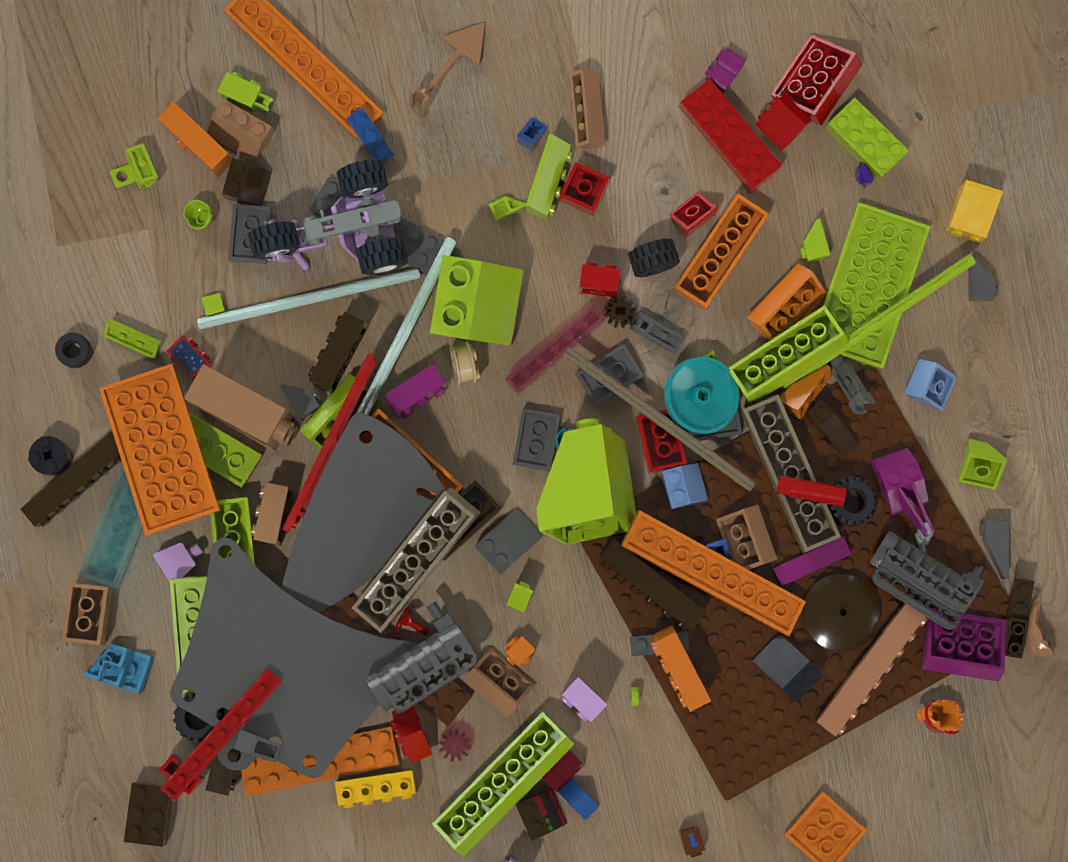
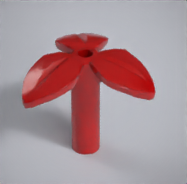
(406, 620)

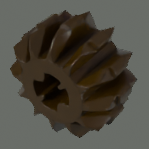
(620, 305)

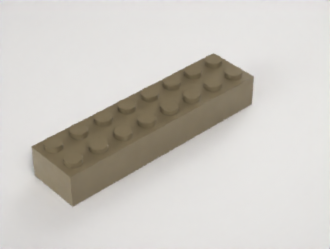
(785, 457)
(416, 560)

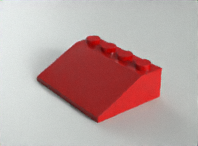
(818, 77)

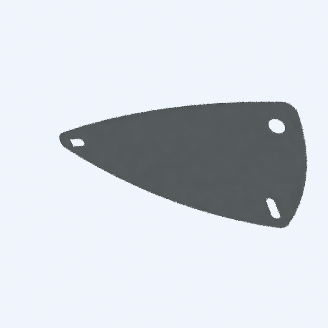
(358, 513)

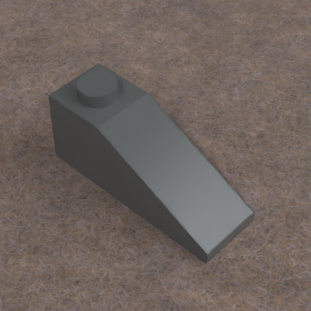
(996, 541)

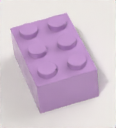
(584, 699)

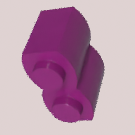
(725, 69)

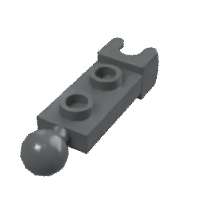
(851, 385)

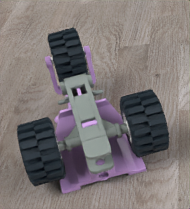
(359, 219)

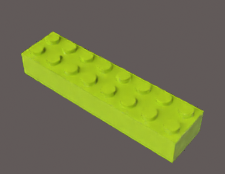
(502, 784)

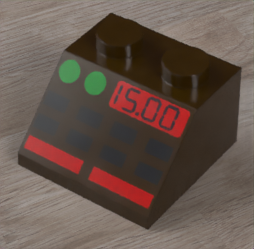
(541, 814)

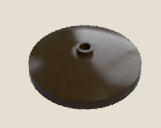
(823, 618)

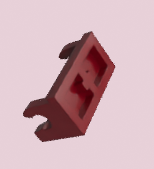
(563, 771)

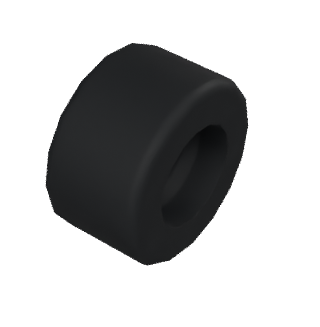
(61, 350)

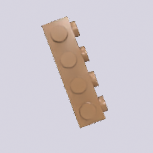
(587, 109)

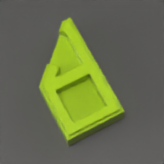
(505, 207)

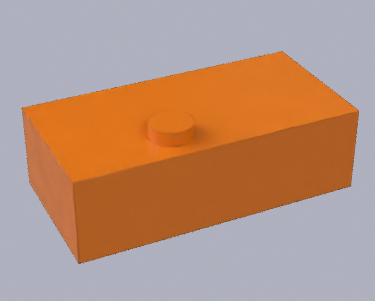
(195, 139)

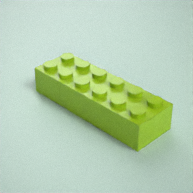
(788, 355)

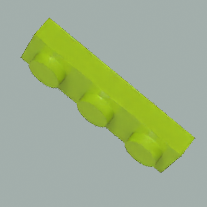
(132, 338)

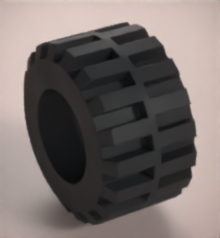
(653, 257)
(869, 502)
(185, 727)

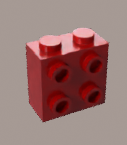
(782, 121)

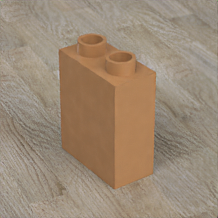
(241, 408)

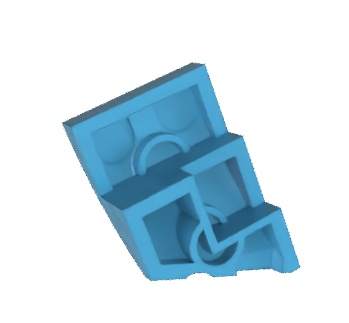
(122, 668)

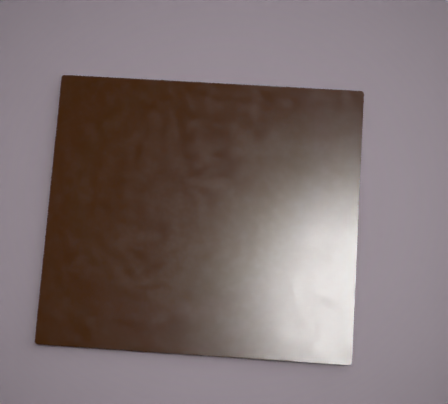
(750, 722)

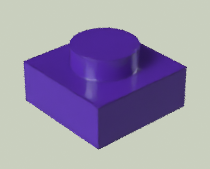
(863, 176)

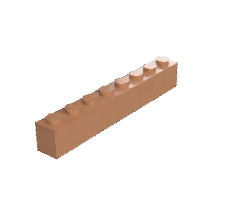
(870, 669)

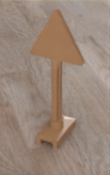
(466, 43)

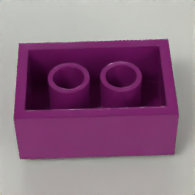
(416, 392)

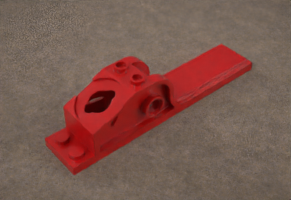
(333, 437)

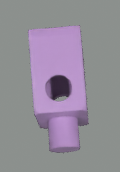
(178, 560)

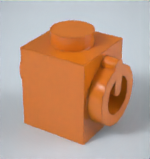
(519, 651)

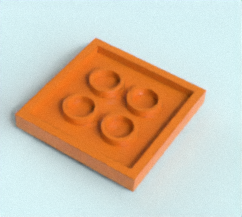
(825, 831)

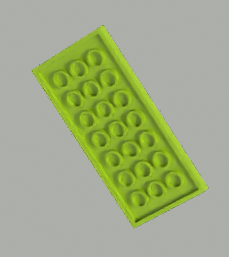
(873, 276)

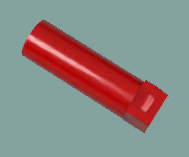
(811, 491)

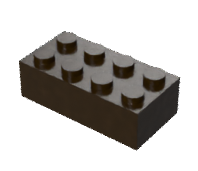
(338, 352)
(484, 503)

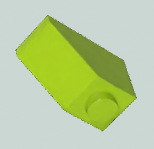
(815, 244)

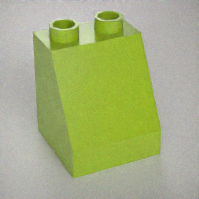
(476, 300)
(587, 486)

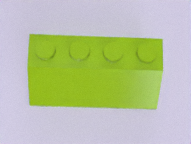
(548, 176)
(321, 422)
(235, 524)

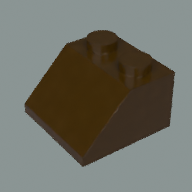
(246, 183)

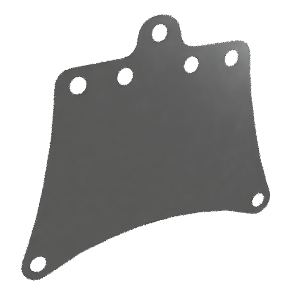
(258, 626)

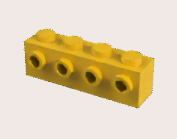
(375, 787)

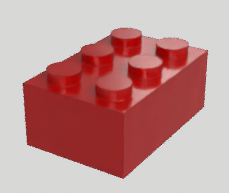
(659, 447)

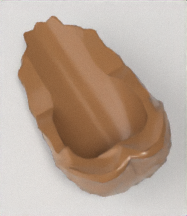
(1035, 640)

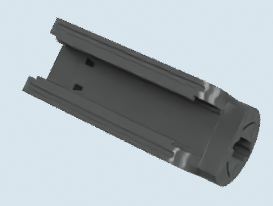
(926, 580)

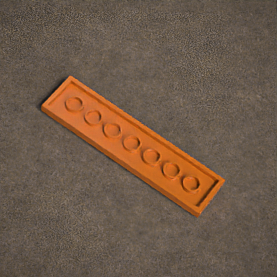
(360, 754)

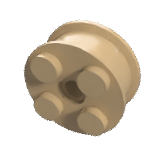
(463, 363)

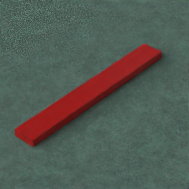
(220, 735)

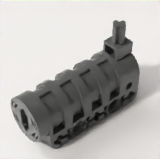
(421, 664)

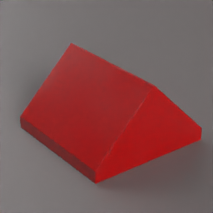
(693, 214)

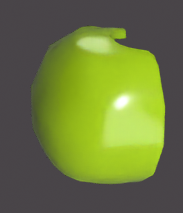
(198, 214)

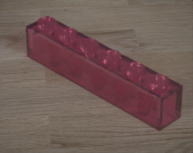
(554, 350)

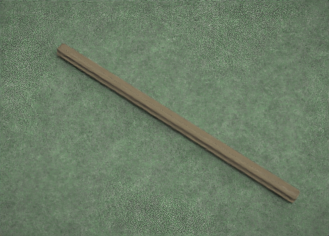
(659, 419)

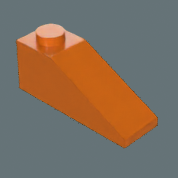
(804, 392)

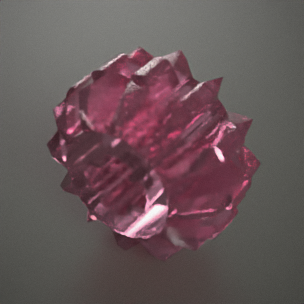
(459, 749)

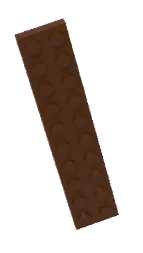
(443, 703)

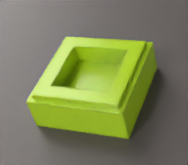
(213, 304)

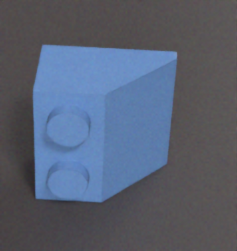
(930, 384)
(684, 486)

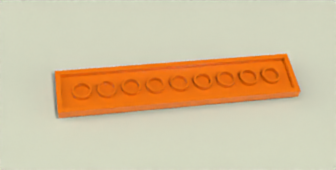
(302, 60)
(713, 573)

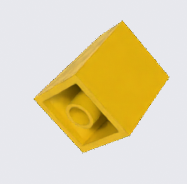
(973, 211)

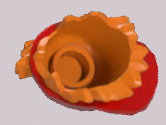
(941, 716)

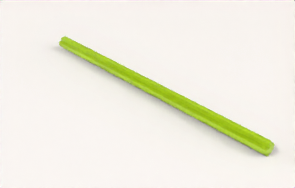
(893, 312)

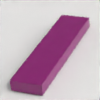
(812, 561)

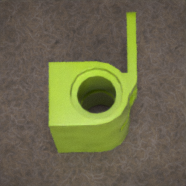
(139, 168)

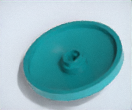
(701, 395)

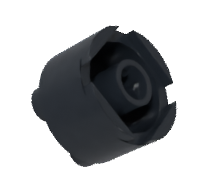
(57, 448)

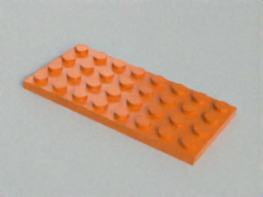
(159, 449)

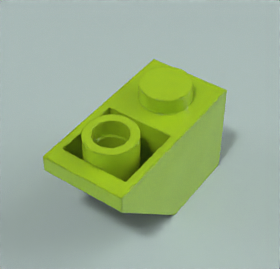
(520, 596)

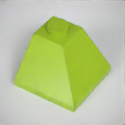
(981, 465)

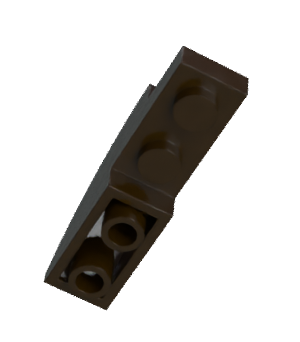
(1017, 616)

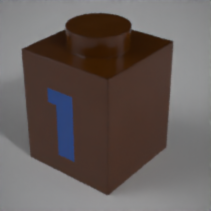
(692, 841)

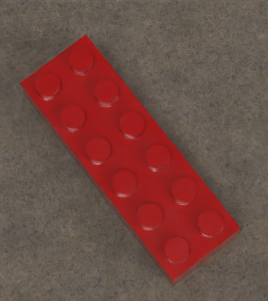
(730, 136)

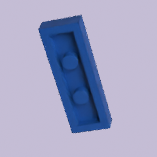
(369, 135)

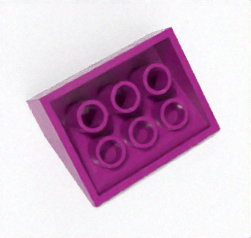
(968, 650)

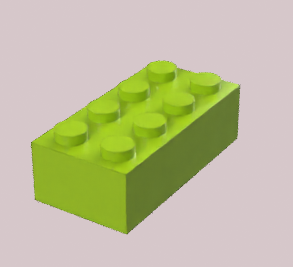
(866, 139)

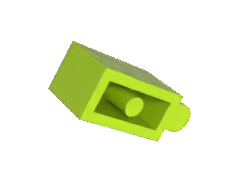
(243, 92)

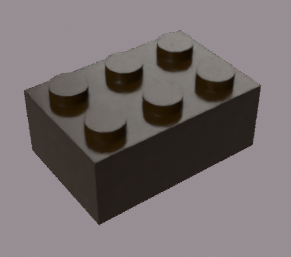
(148, 815)

